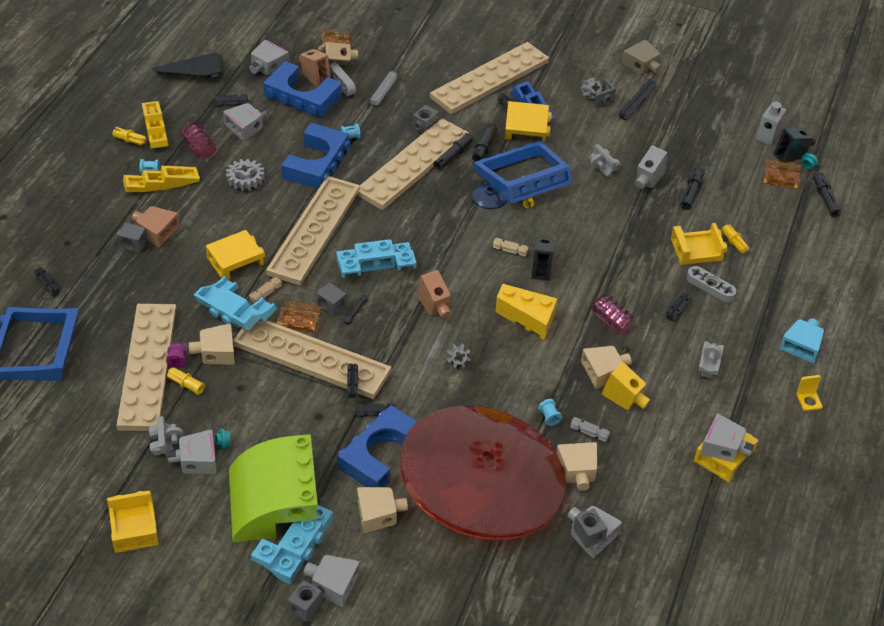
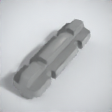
(590, 429)

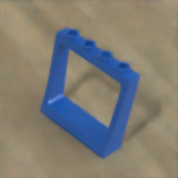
(529, 185)
(43, 372)

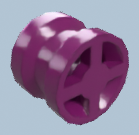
(176, 355)

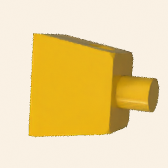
(625, 388)

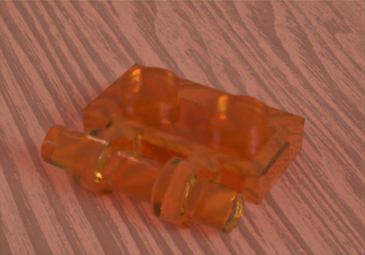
(333, 36)
(779, 177)
(299, 315)

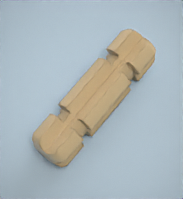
(510, 247)
(265, 290)

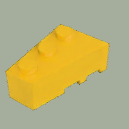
(527, 308)

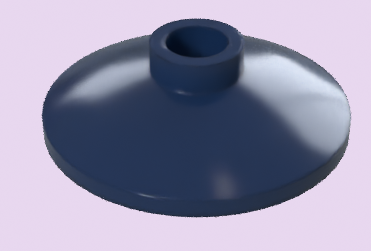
(488, 197)

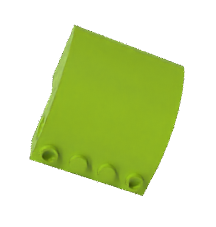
(272, 487)

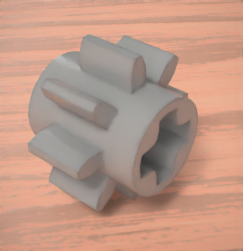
(591, 88)
(463, 355)

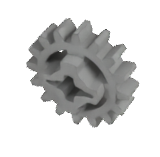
(245, 174)

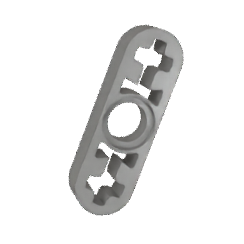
(339, 75)
(712, 290)

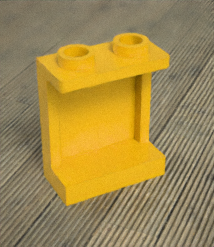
(527, 120)
(698, 246)
(234, 253)
(723, 468)
(132, 521)

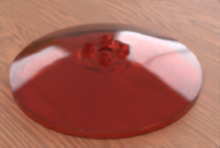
(478, 497)

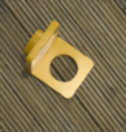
(807, 389)

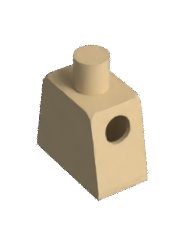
(338, 52)
(215, 345)
(601, 362)
(579, 463)
(378, 507)

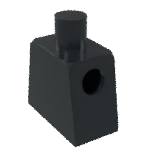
(793, 144)
(543, 252)

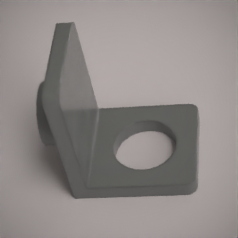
(606, 96)

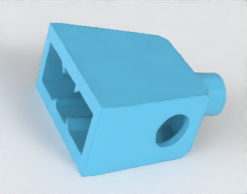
(803, 340)

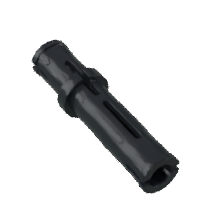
(483, 146)
(457, 147)
(693, 185)
(824, 189)

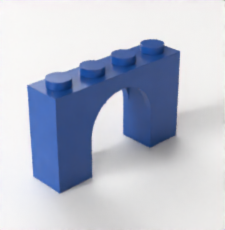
(314, 102)
(314, 172)
(355, 458)

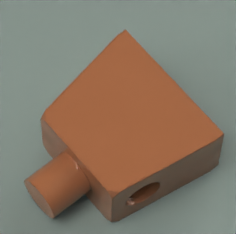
(315, 66)
(158, 224)
(434, 294)

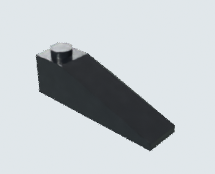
(206, 65)

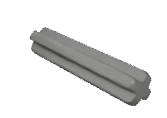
(383, 88)

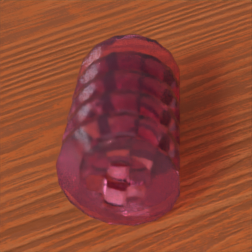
(198, 140)
(612, 313)

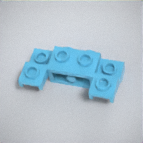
(375, 256)
(232, 307)
(294, 548)

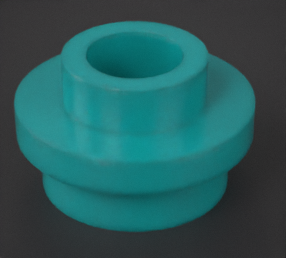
(809, 161)
(222, 439)

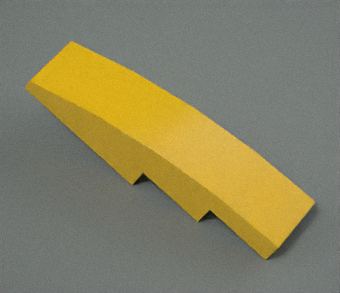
(154, 124)
(166, 178)

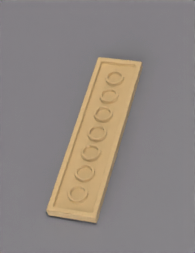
(489, 78)
(409, 164)
(313, 231)
(312, 356)
(146, 367)

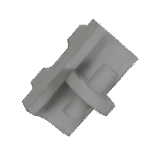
(603, 161)
(710, 359)
(166, 435)

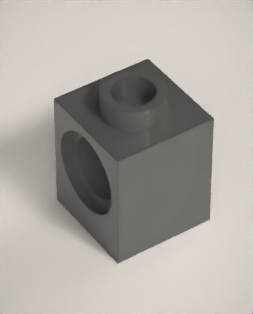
(425, 118)
(132, 237)
(331, 299)
(590, 535)
(301, 608)

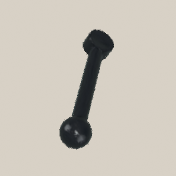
(348, 320)

